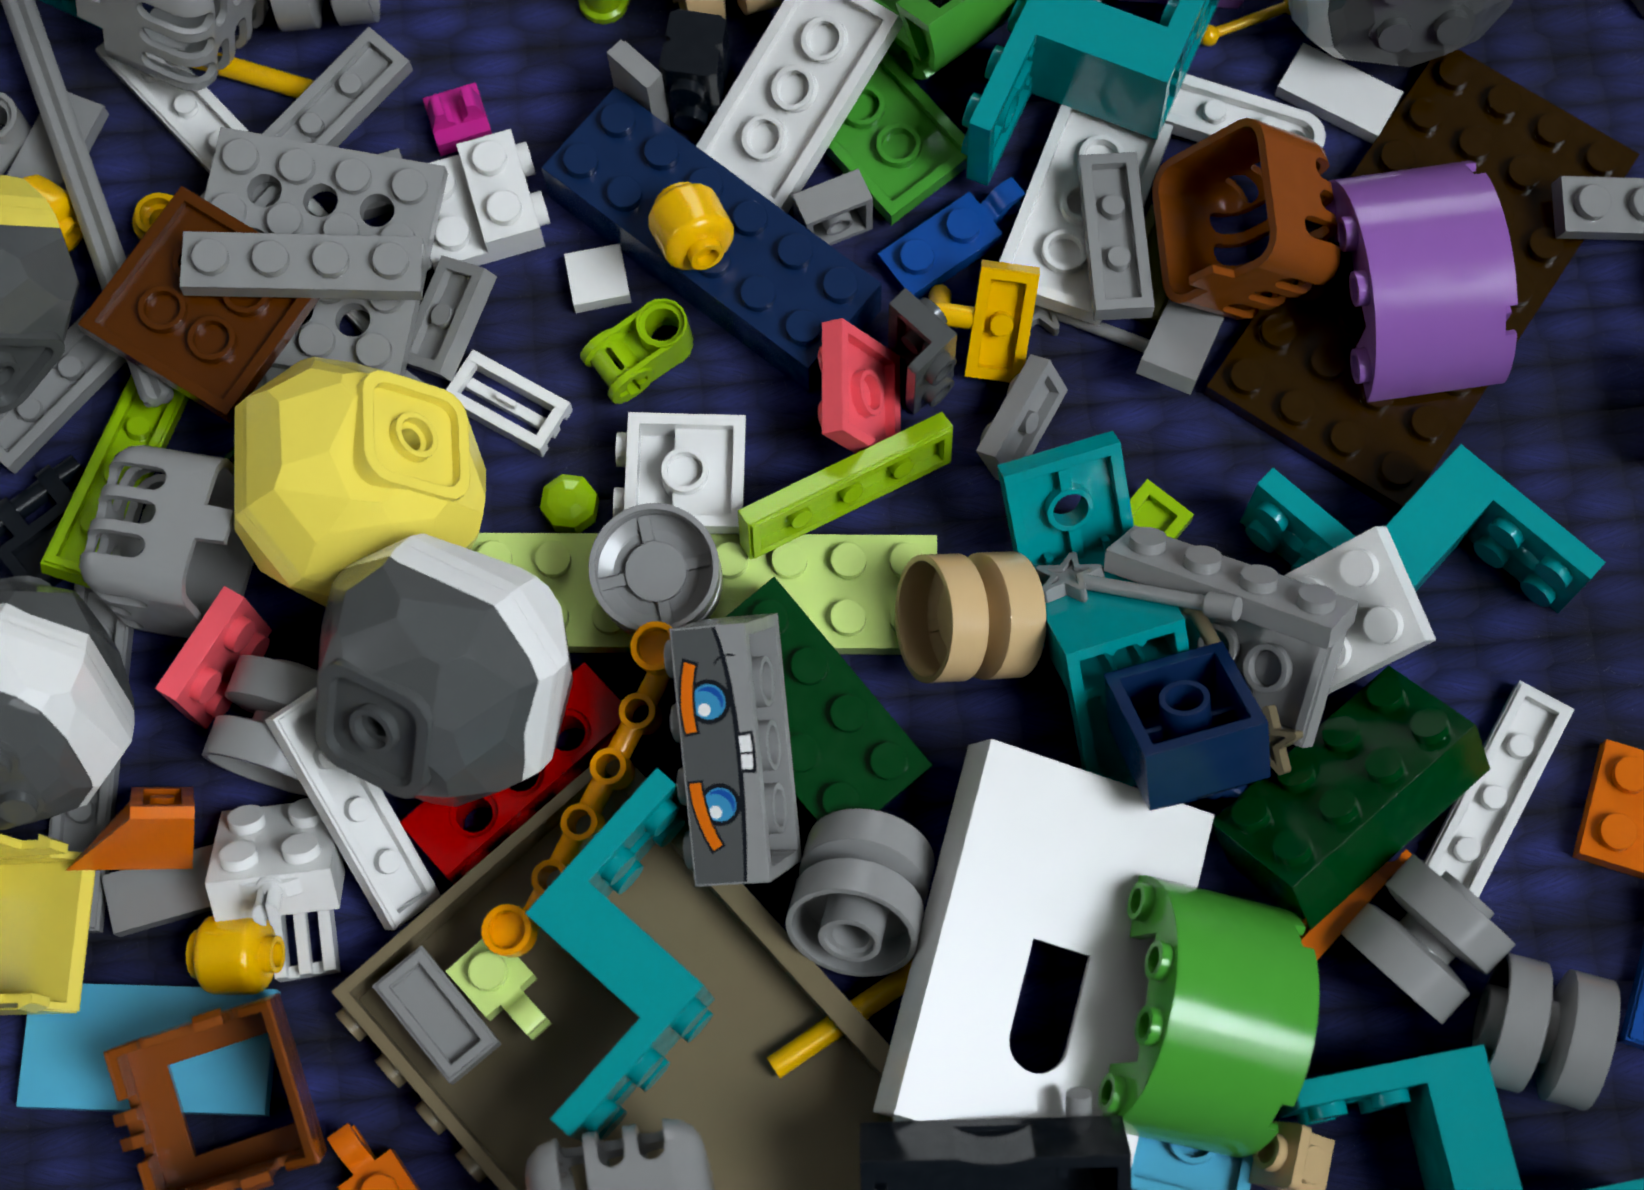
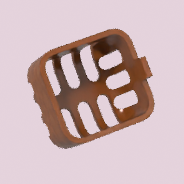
(1199, 186)

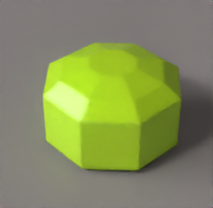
(569, 504)

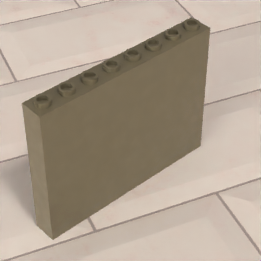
(766, 993)

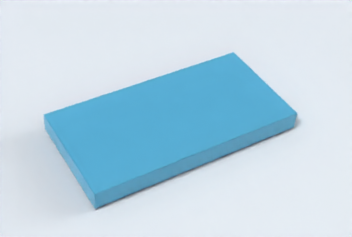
(67, 1066)

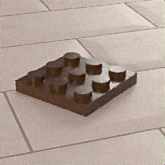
(196, 344)

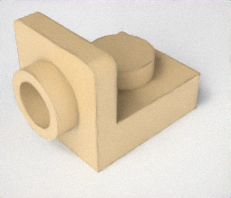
(1293, 1160)

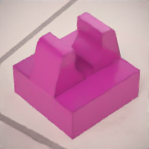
(456, 117)

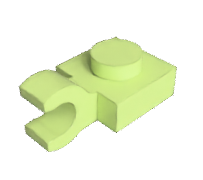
(499, 984)

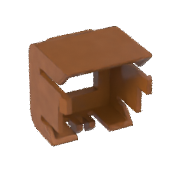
(158, 1122)

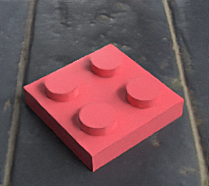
(858, 387)
(207, 660)

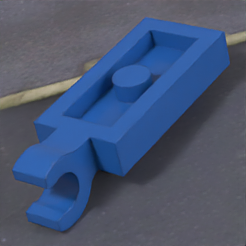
(950, 239)

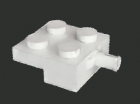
(273, 863)

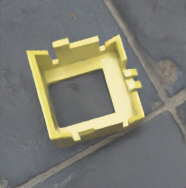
(42, 926)

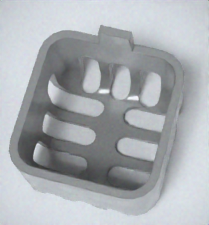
(175, 32)
(186, 545)
(679, 1167)

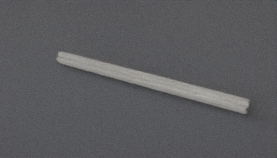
(74, 164)

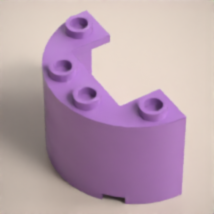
(1429, 278)

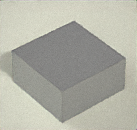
(836, 208)

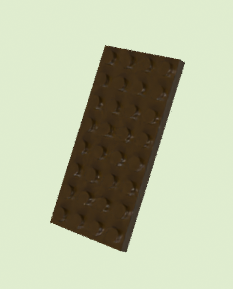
(1294, 360)

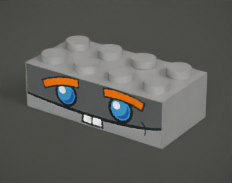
(733, 749)

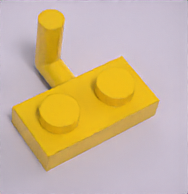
(998, 321)

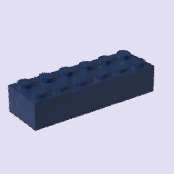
(772, 279)

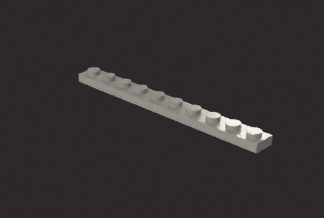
(320, 115)

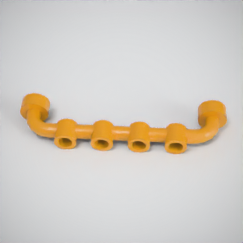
(507, 927)

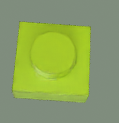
(1159, 510)

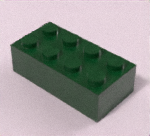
(840, 734)
(1352, 798)

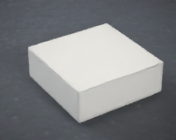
(597, 278)

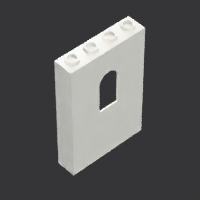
(1022, 860)

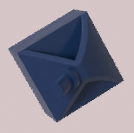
(1188, 727)

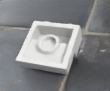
(488, 202)
(685, 464)

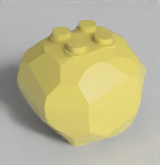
(346, 465)

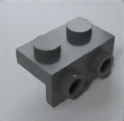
(925, 345)

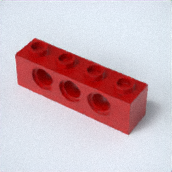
(441, 828)

